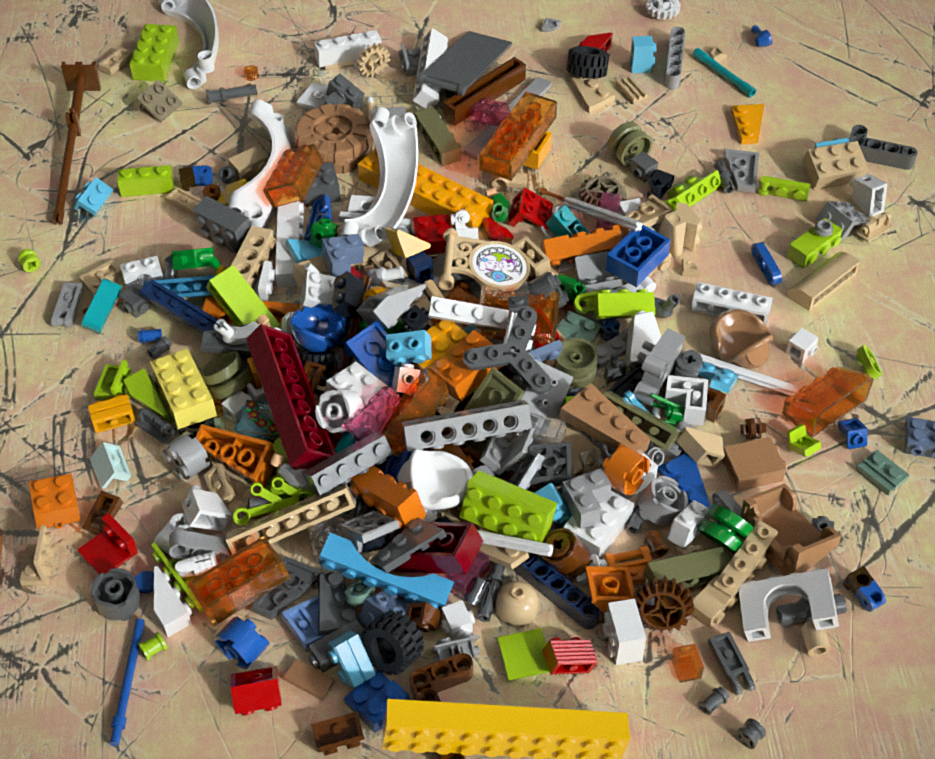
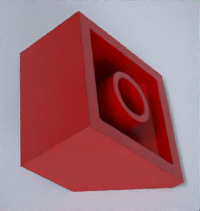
(256, 690)

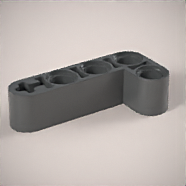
(883, 152)

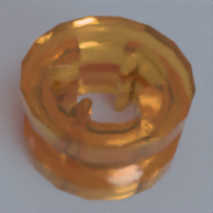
(251, 73)

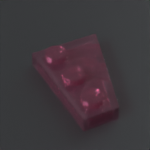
(374, 415)

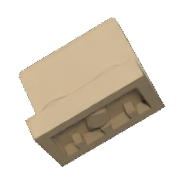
(38, 560)

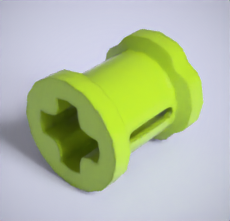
(152, 646)

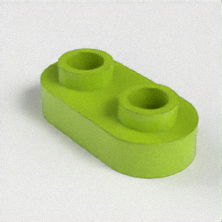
(587, 299)
(869, 362)

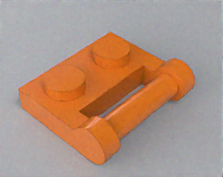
(636, 567)

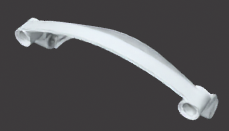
(203, 19)
(398, 163)
(250, 198)

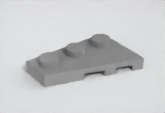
(743, 168)

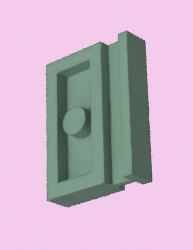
(882, 472)

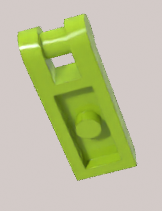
(783, 188)

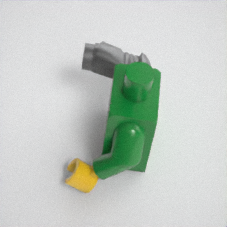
(191, 259)

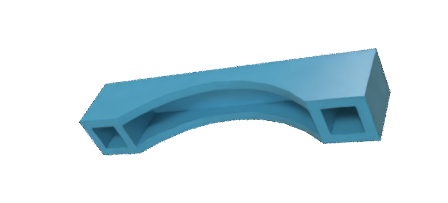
(342, 556)

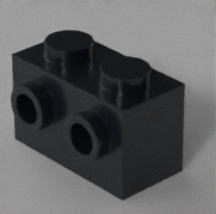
(347, 295)

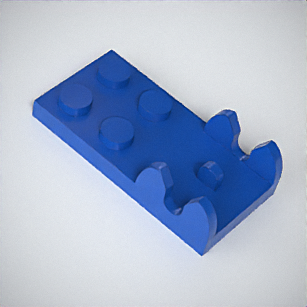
(370, 352)

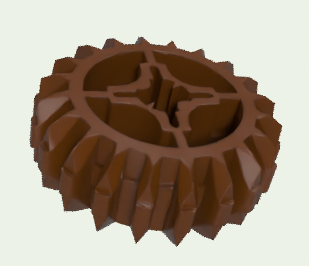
(668, 604)

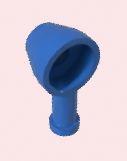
(763, 38)

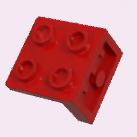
(530, 206)
(109, 548)

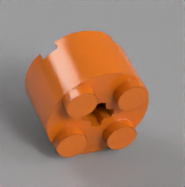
(626, 469)

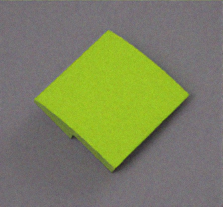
(523, 654)

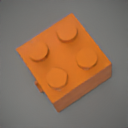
(54, 501)

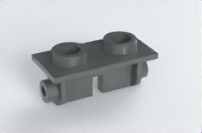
(154, 425)

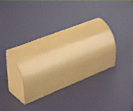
(824, 280)

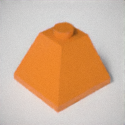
(609, 585)

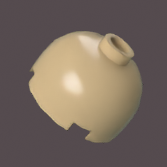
(517, 604)

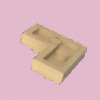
(94, 278)

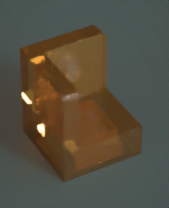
(687, 663)

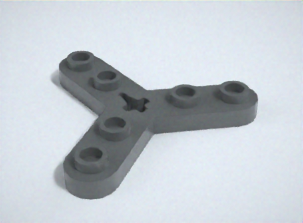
(523, 363)

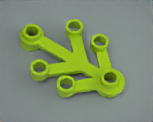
(276, 502)

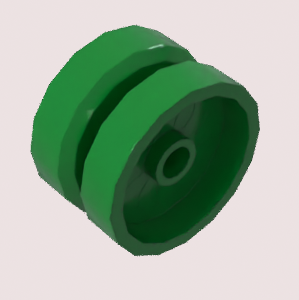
(727, 527)

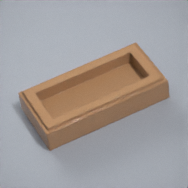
(309, 679)

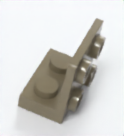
(157, 101)

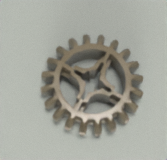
(592, 189)

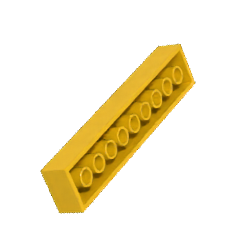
(504, 730)

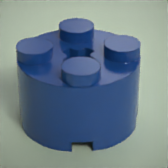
(241, 642)

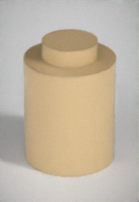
(815, 641)

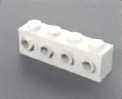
(344, 48)
(716, 300)

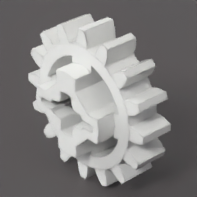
(663, 8)

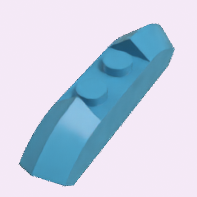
(187, 287)

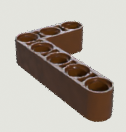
(435, 684)

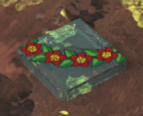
(257, 421)

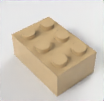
(835, 164)

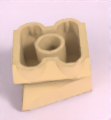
(682, 228)

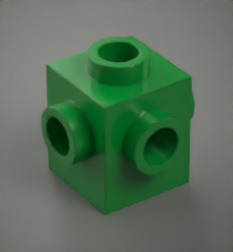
(321, 230)

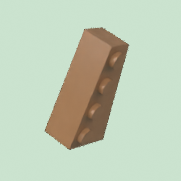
(603, 421)

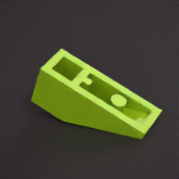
(145, 392)

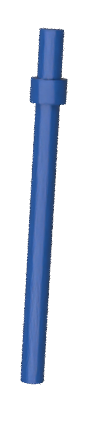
(119, 720)

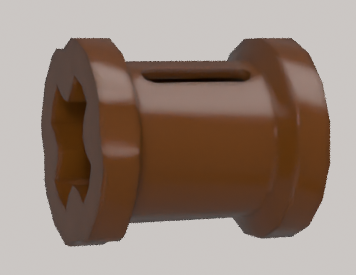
(655, 544)

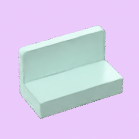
(109, 464)

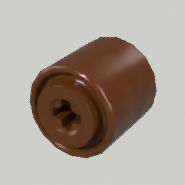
(569, 553)

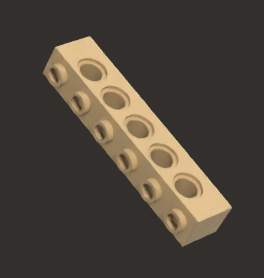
(292, 518)

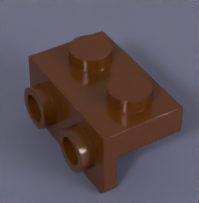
(338, 732)

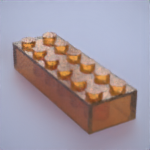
(518, 136)

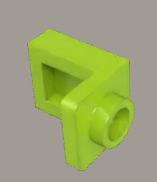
(801, 442)

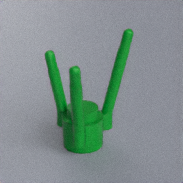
(673, 411)

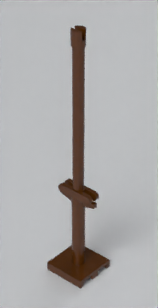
(77, 79)

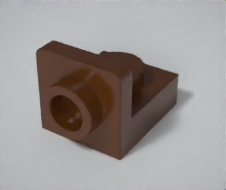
(716, 403)

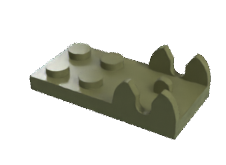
(492, 391)

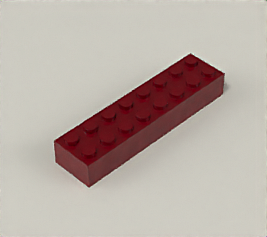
(289, 397)

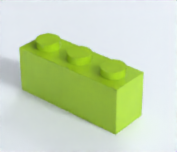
(145, 181)
(811, 246)
(622, 304)

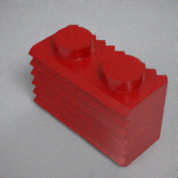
(569, 656)

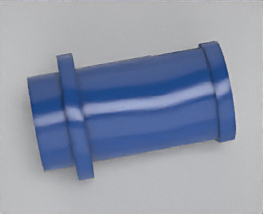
(149, 335)

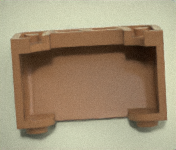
(798, 541)

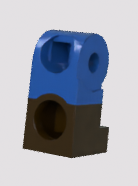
(195, 176)
(865, 589)

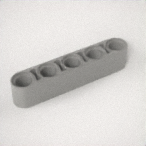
(675, 58)

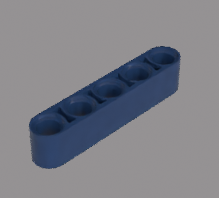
(561, 596)

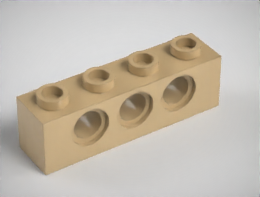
(253, 253)

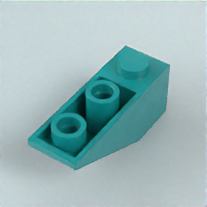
(565, 223)

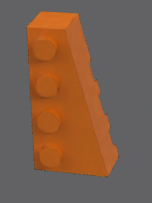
(580, 244)
(239, 452)
(388, 496)

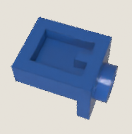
(854, 431)

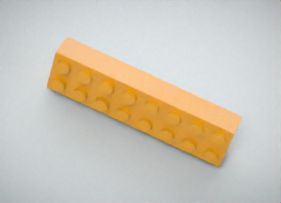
(434, 192)

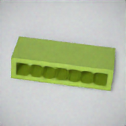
(238, 298)

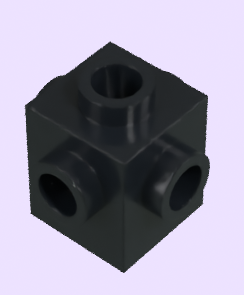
(416, 319)

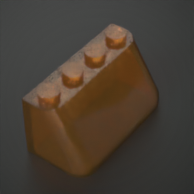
(827, 399)

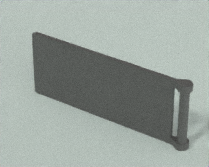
(464, 62)

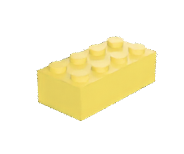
(183, 388)

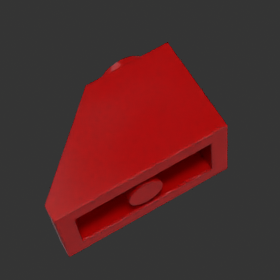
(601, 41)

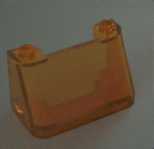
(545, 307)

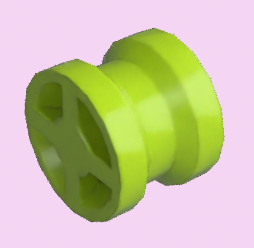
(29, 260)

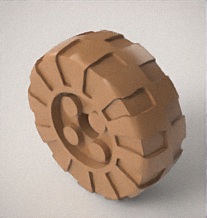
(338, 133)

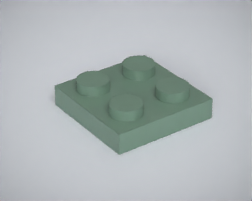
(579, 327)

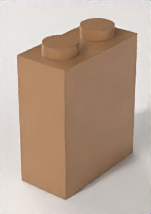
(754, 464)

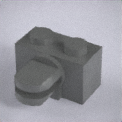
(343, 92)

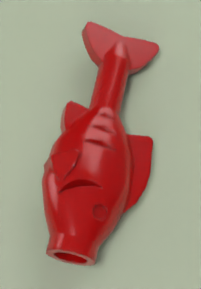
(495, 231)

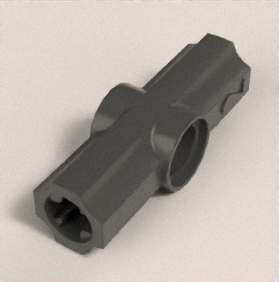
(801, 610)

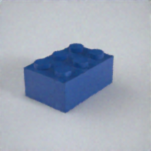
(637, 255)

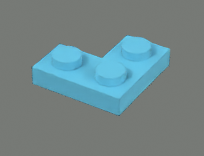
(720, 379)

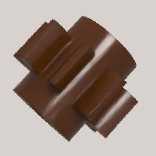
(753, 428)

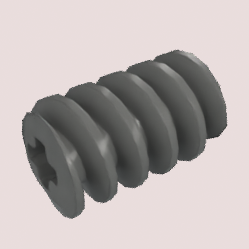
(688, 364)

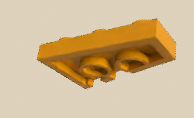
(748, 122)

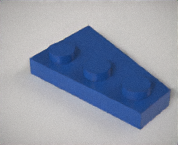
(320, 209)
(686, 473)

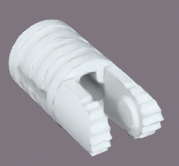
(196, 564)

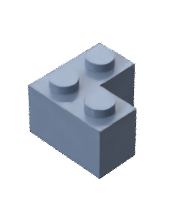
(341, 252)

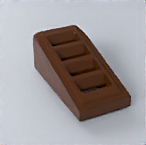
(99, 504)

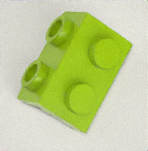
(111, 381)

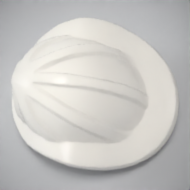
(437, 477)

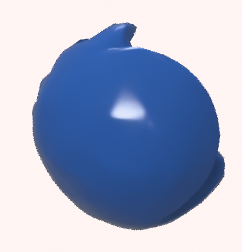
(318, 328)

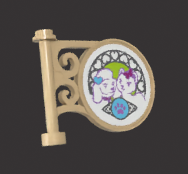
(488, 263)

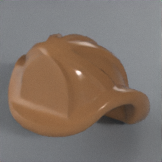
(740, 338)

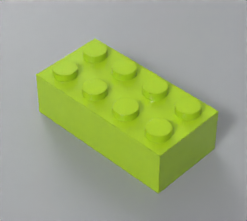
(154, 52)
(507, 508)

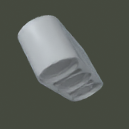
(187, 544)

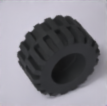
(587, 62)
(392, 642)

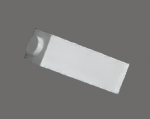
(641, 328)

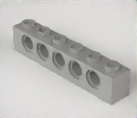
(435, 424)

